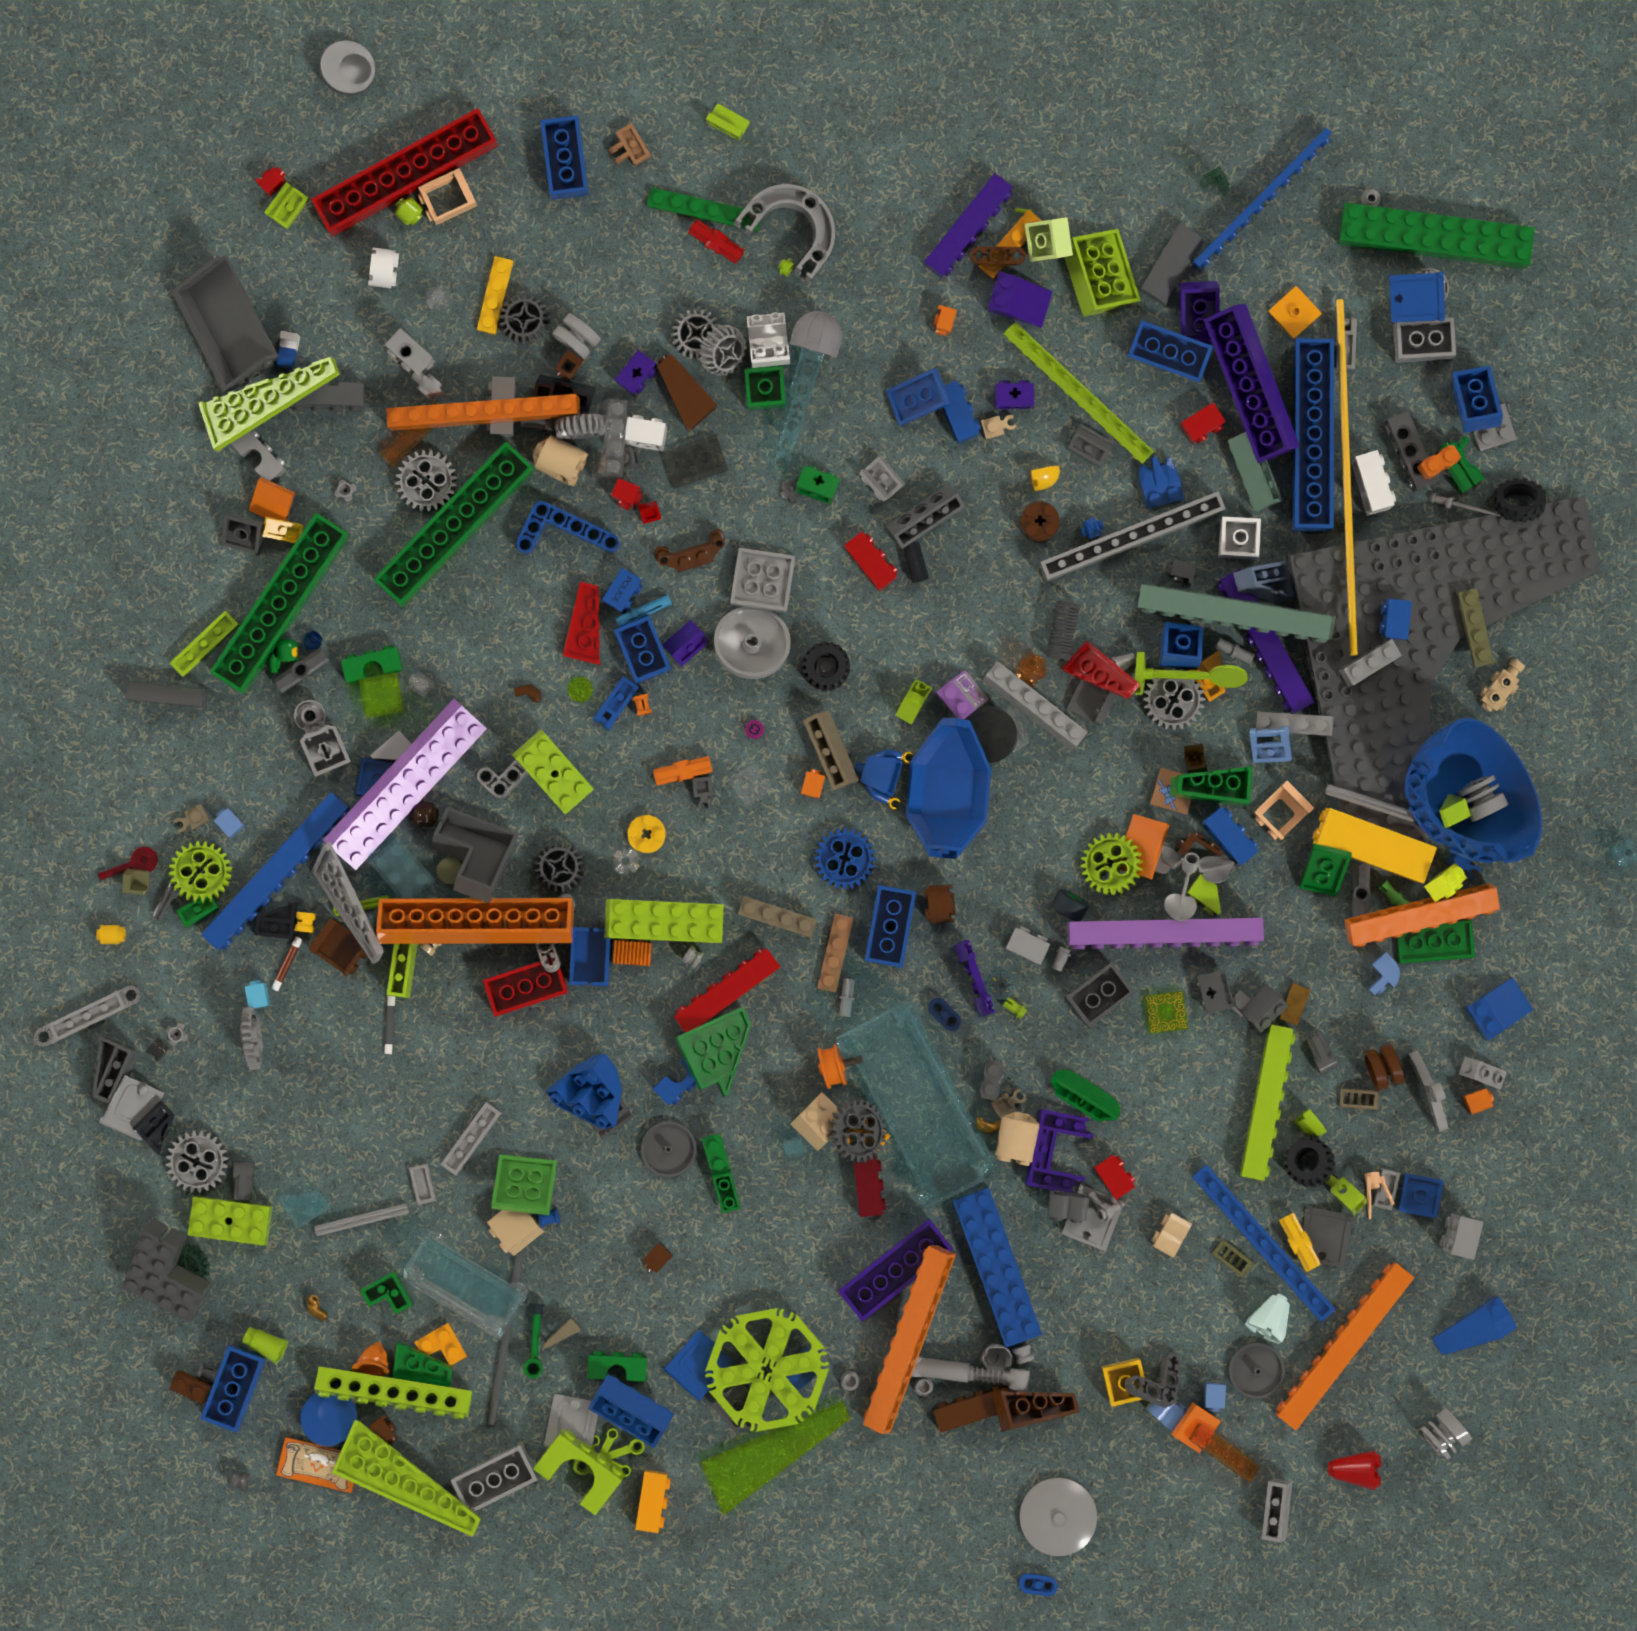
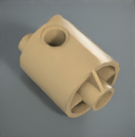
(559, 459)
(1017, 1138)

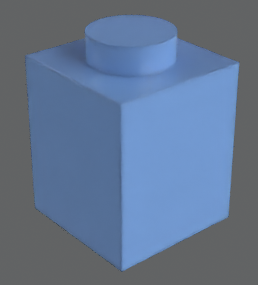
(229, 822)
(1214, 1396)

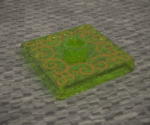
(1166, 1012)

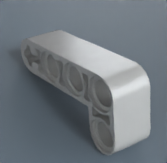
(502, 779)

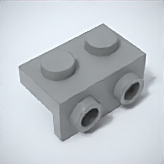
(881, 479)

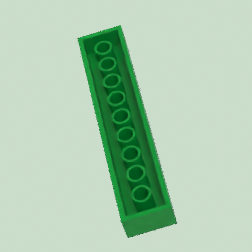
(1436, 235)
(454, 524)
(280, 603)

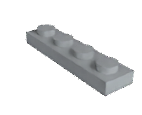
(1296, 722)
(471, 1138)

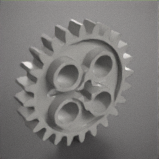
(437, 467)
(1189, 708)
(251, 1038)
(190, 1178)

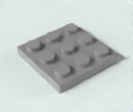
(762, 580)

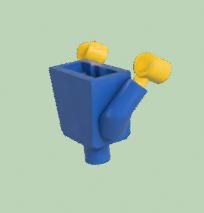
(881, 774)

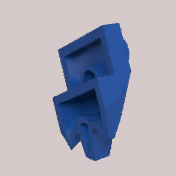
(1160, 483)

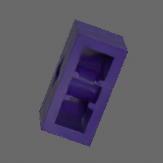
(626, 376)
(1006, 401)

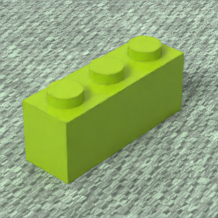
(402, 970)

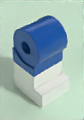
(287, 349)

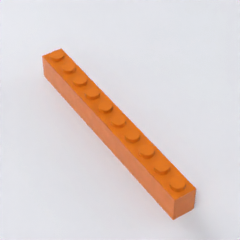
(482, 412)
(908, 1339)
(1344, 1346)

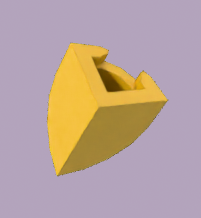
(1044, 477)

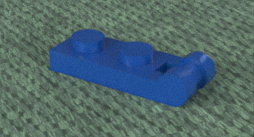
(616, 702)

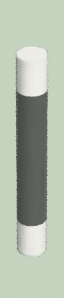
(389, 1025)

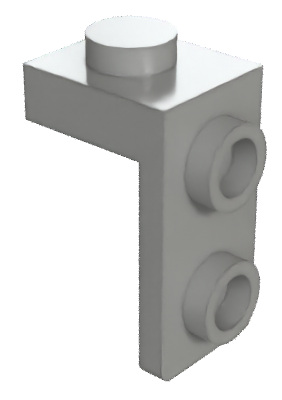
(1482, 1072)

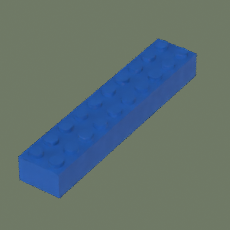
(1315, 434)

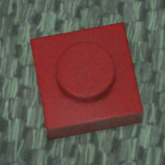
(649, 512)

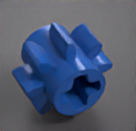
(1092, 528)

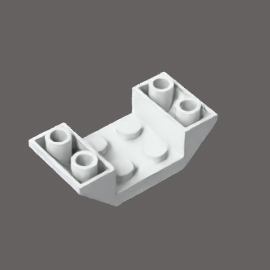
(768, 340)

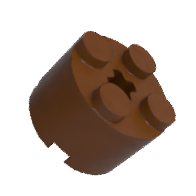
(1033, 530)
(940, 903)

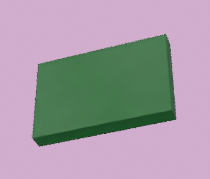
(1325, 870)

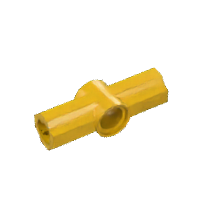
(1300, 1242)

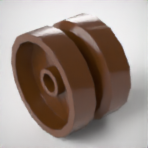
(1384, 1067)

